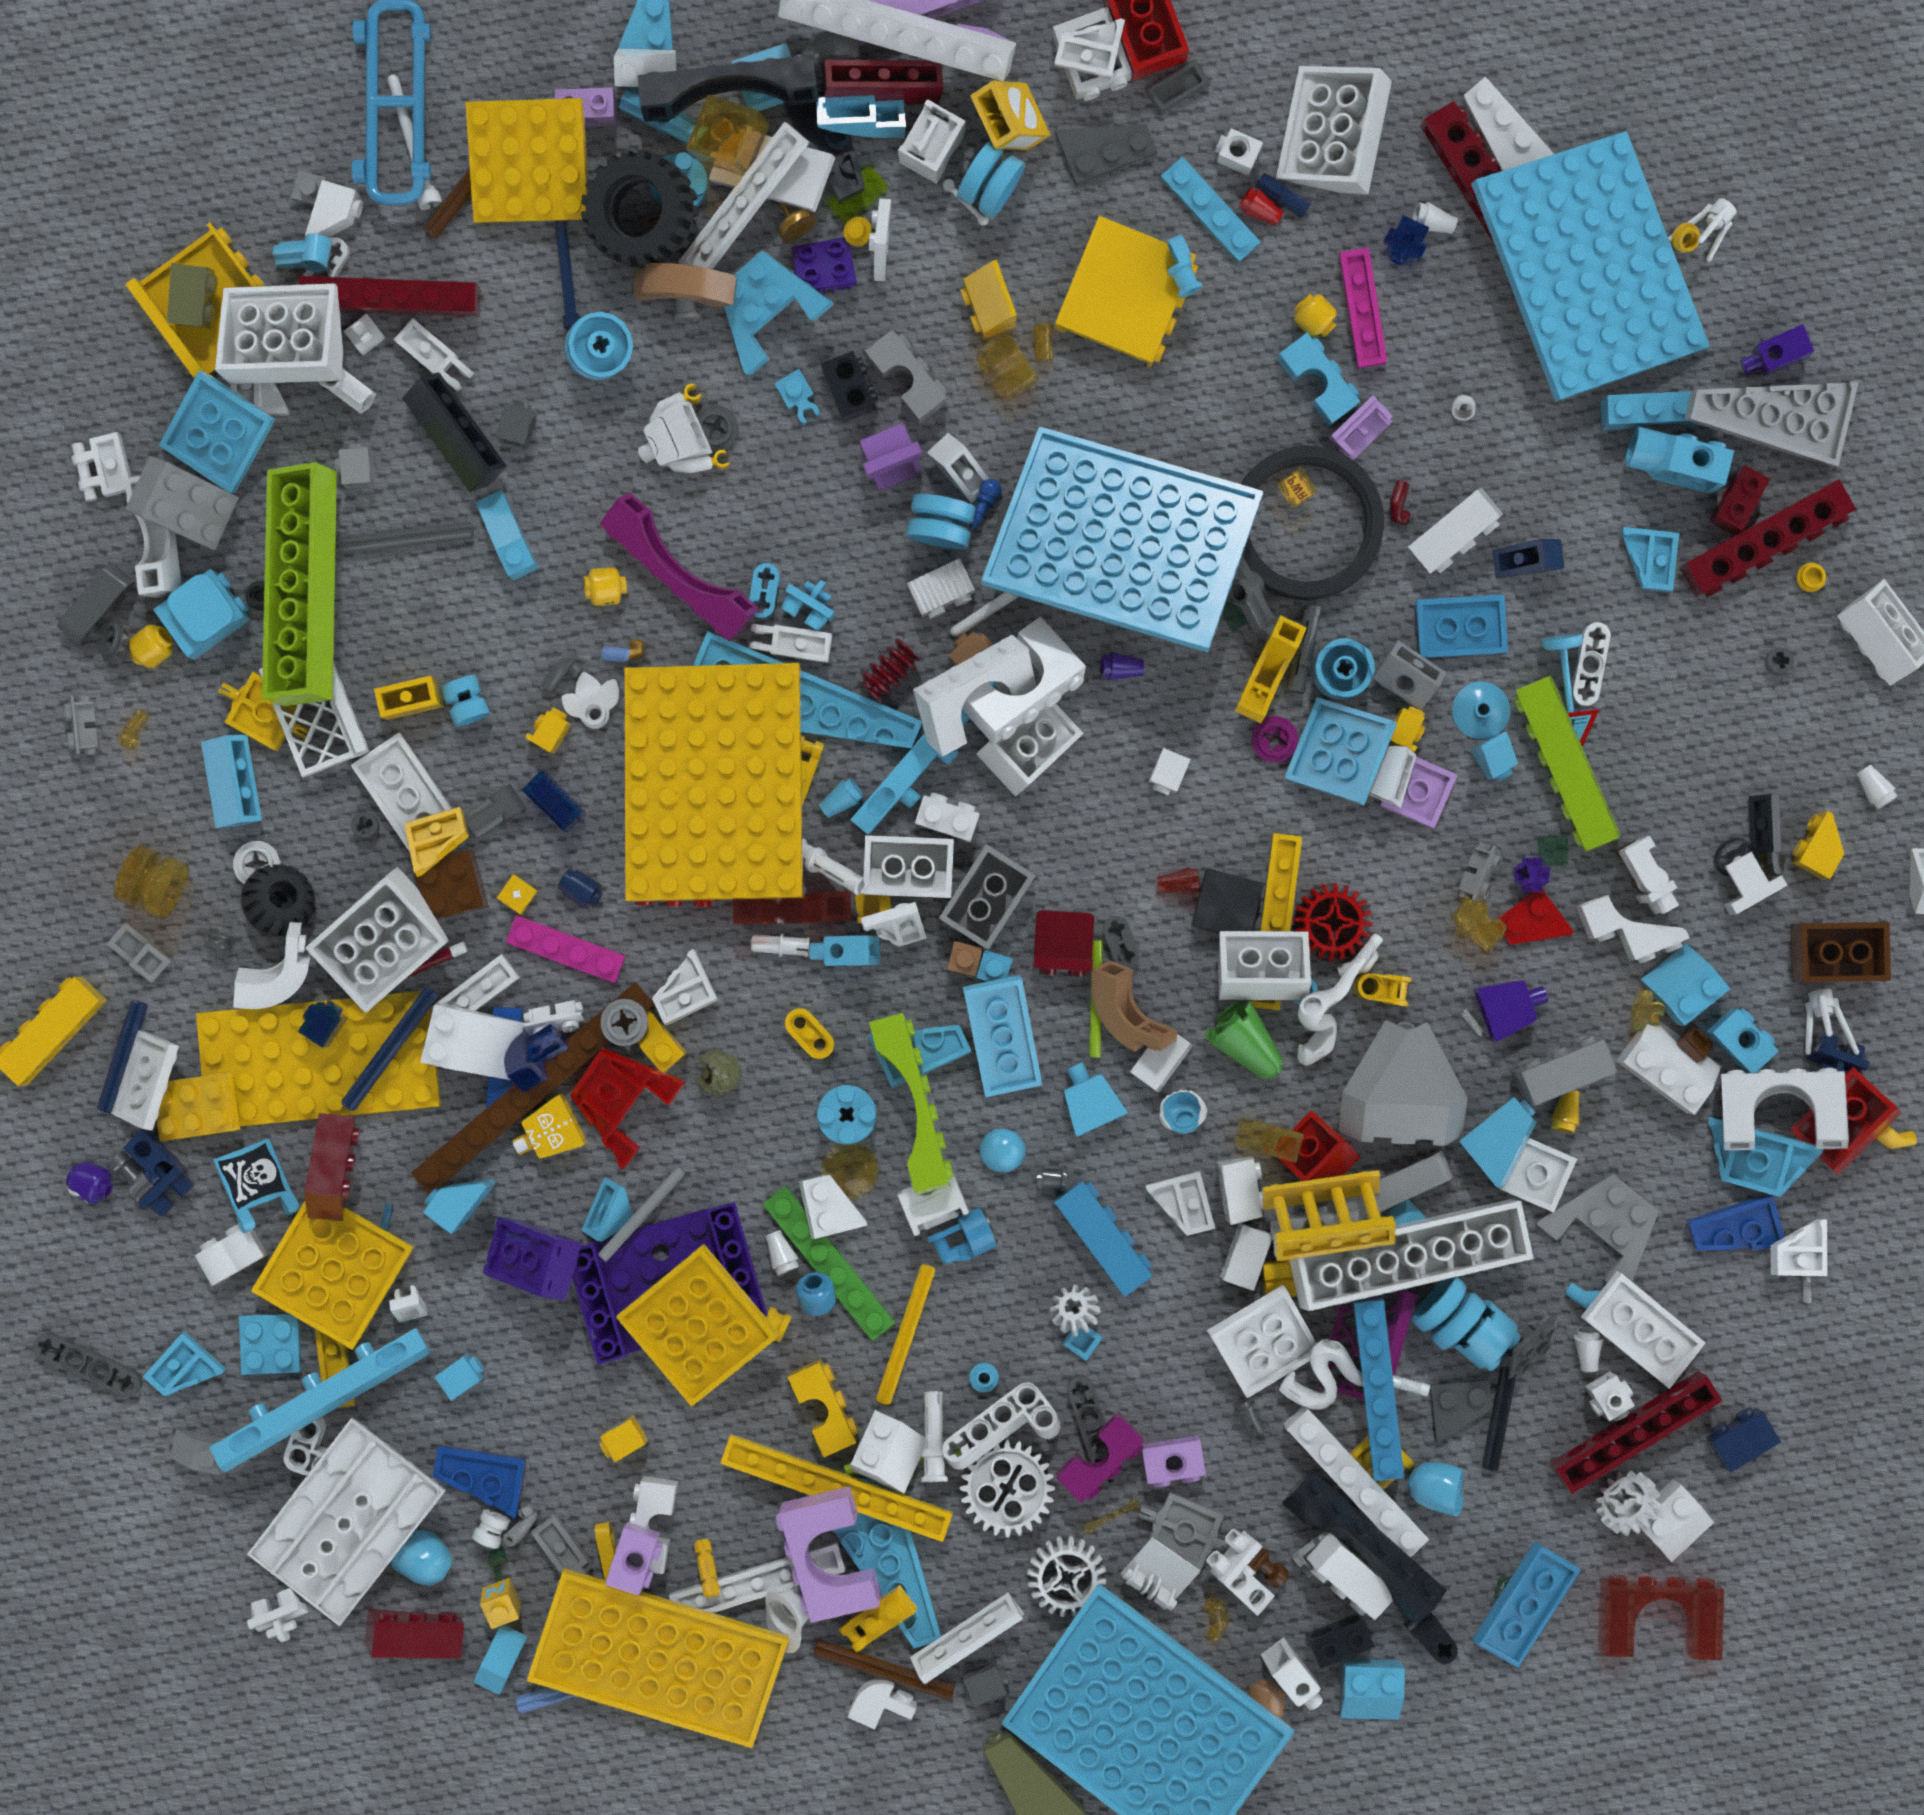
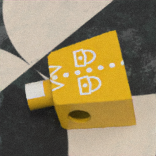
(550, 1130)

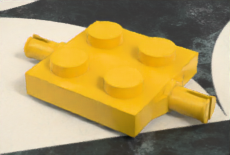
(257, 716)

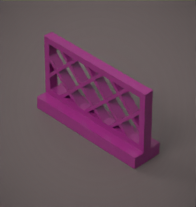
(1396, 1334)

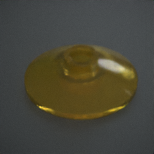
(861, 1159)

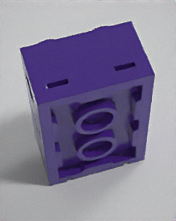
(532, 1258)

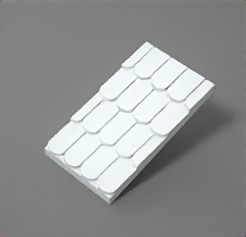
(346, 1521)

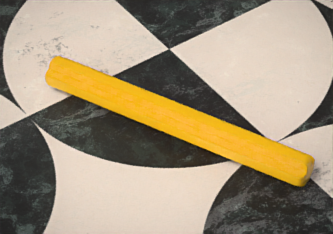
(905, 1334)

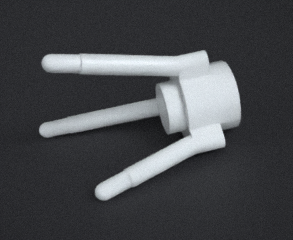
(1718, 217)
(1822, 1005)

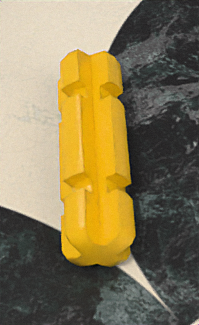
(706, 1568)

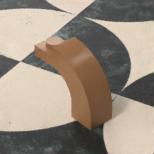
(685, 283)
(1119, 1013)

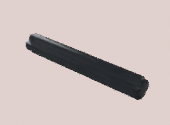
(1498, 1420)

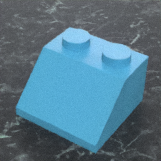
(1685, 984)
(455, 1203)
(1371, 1689)

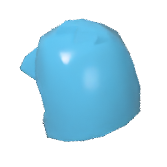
(1438, 1487)

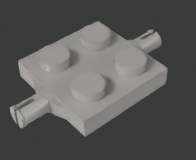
(1186, 1528)

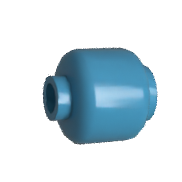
(816, 1293)

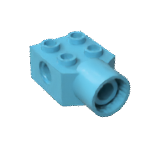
(1672, 458)

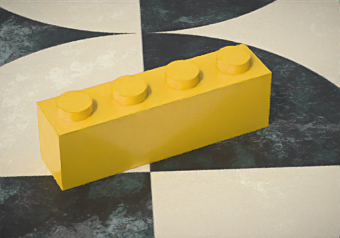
(50, 1030)

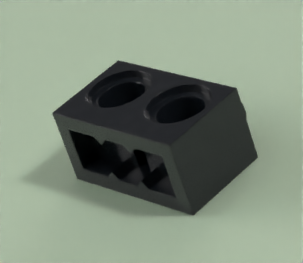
(843, 388)
(1340, 1640)

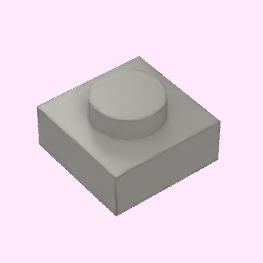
(306, 187)

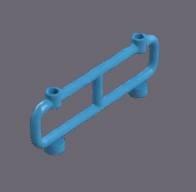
(366, 33)

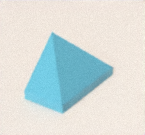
(608, 1211)

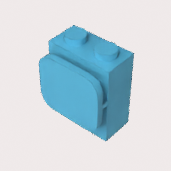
(202, 612)

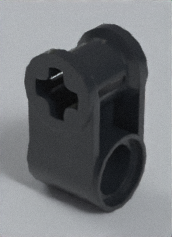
(1431, 1633)

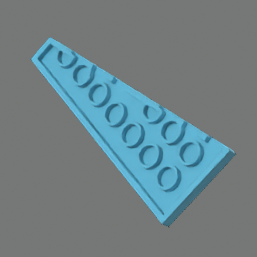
(824, 706)

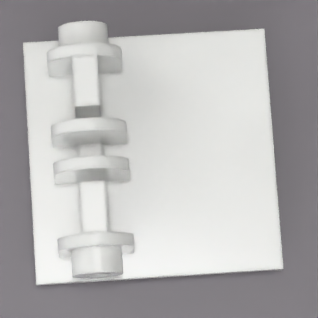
(1159, 1573)

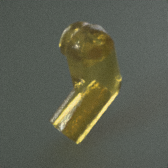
(128, 735)
(1219, 1615)

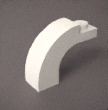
(274, 985)

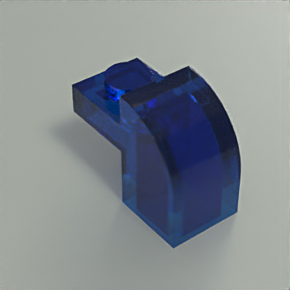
(527, 1056)

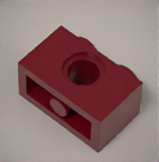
(1739, 500)

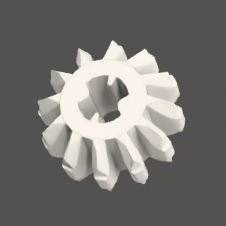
(1085, 1304)

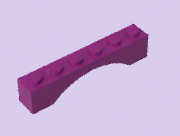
(635, 529)

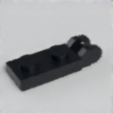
(1766, 833)

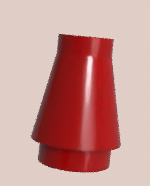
(1260, 207)

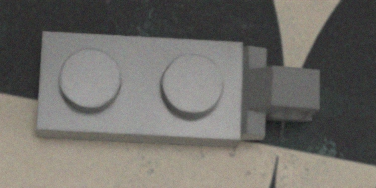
(561, 1546)

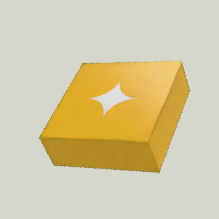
(517, 894)

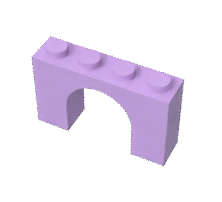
(825, 1593)

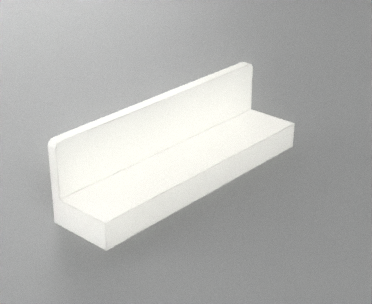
(966, 1637)

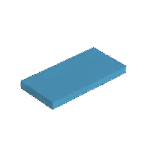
(1526, 1604)

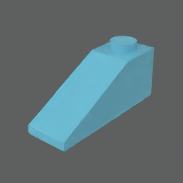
(507, 535)

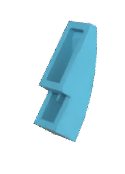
(862, 116)

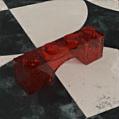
(811, 909)

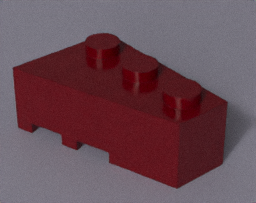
(331, 1166)

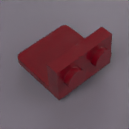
(1063, 942)

